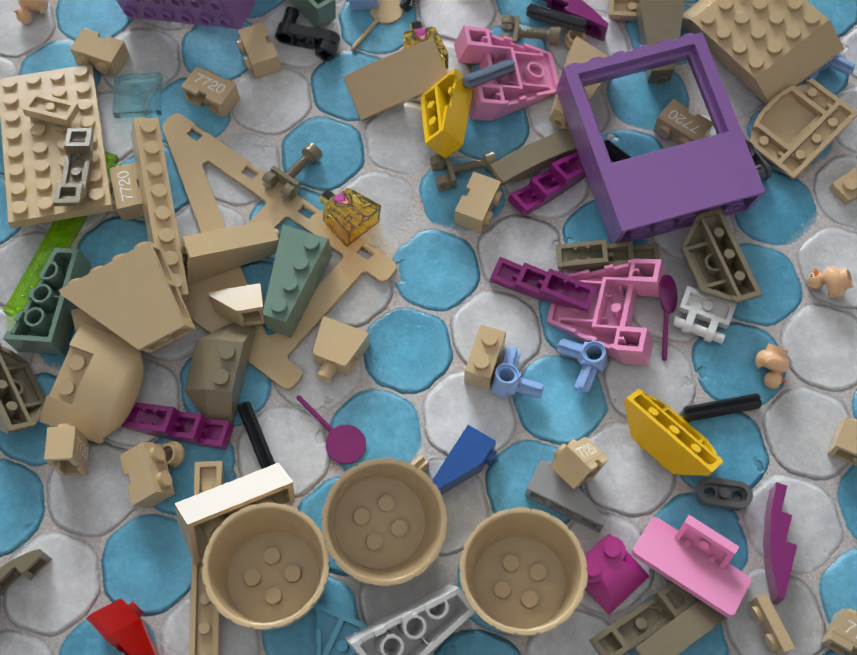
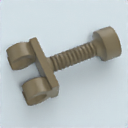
(512, 23)
(311, 154)
(449, 181)

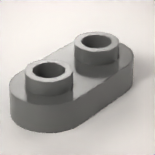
(722, 493)

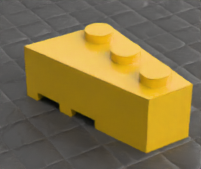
(446, 113)

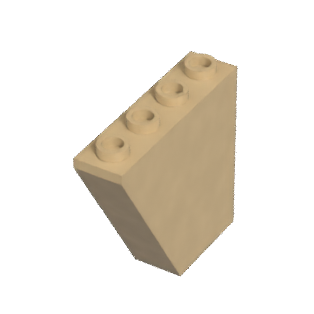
(134, 298)

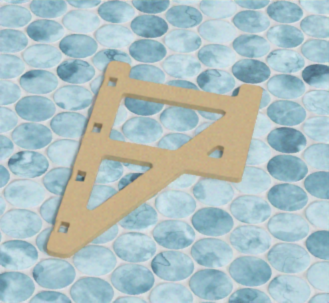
(268, 352)

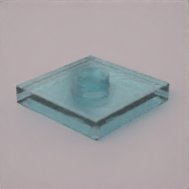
(137, 95)

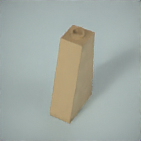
(578, 53)
(227, 249)

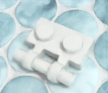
(705, 308)

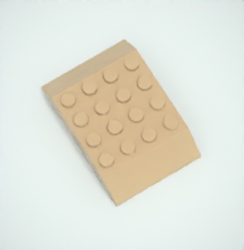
(765, 40)

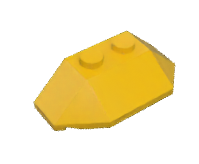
(669, 437)

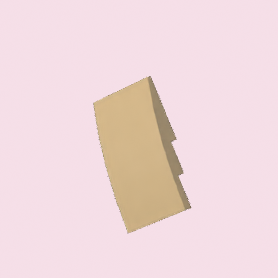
(395, 79)

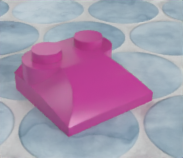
(612, 573)

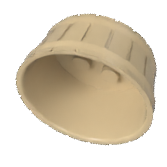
(384, 522)
(265, 566)
(523, 571)

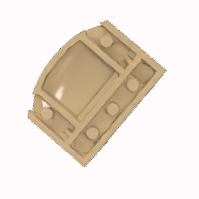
(799, 126)
(95, 384)

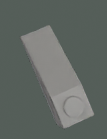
(555, 493)

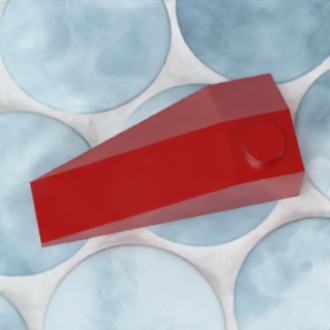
(124, 628)

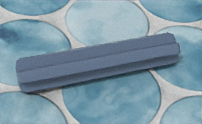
(488, 74)

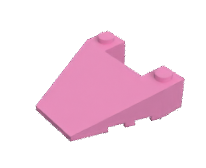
(531, 82)
(613, 309)

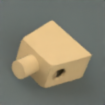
(338, 348)

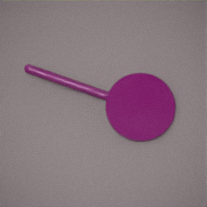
(668, 300)
(344, 443)

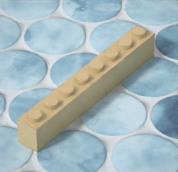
(157, 196)

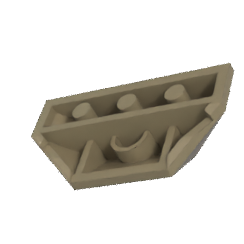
(718, 259)
(219, 371)
(19, 393)

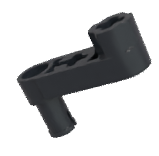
(323, 41)

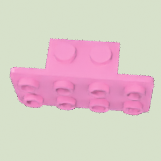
(695, 561)

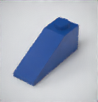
(466, 459)

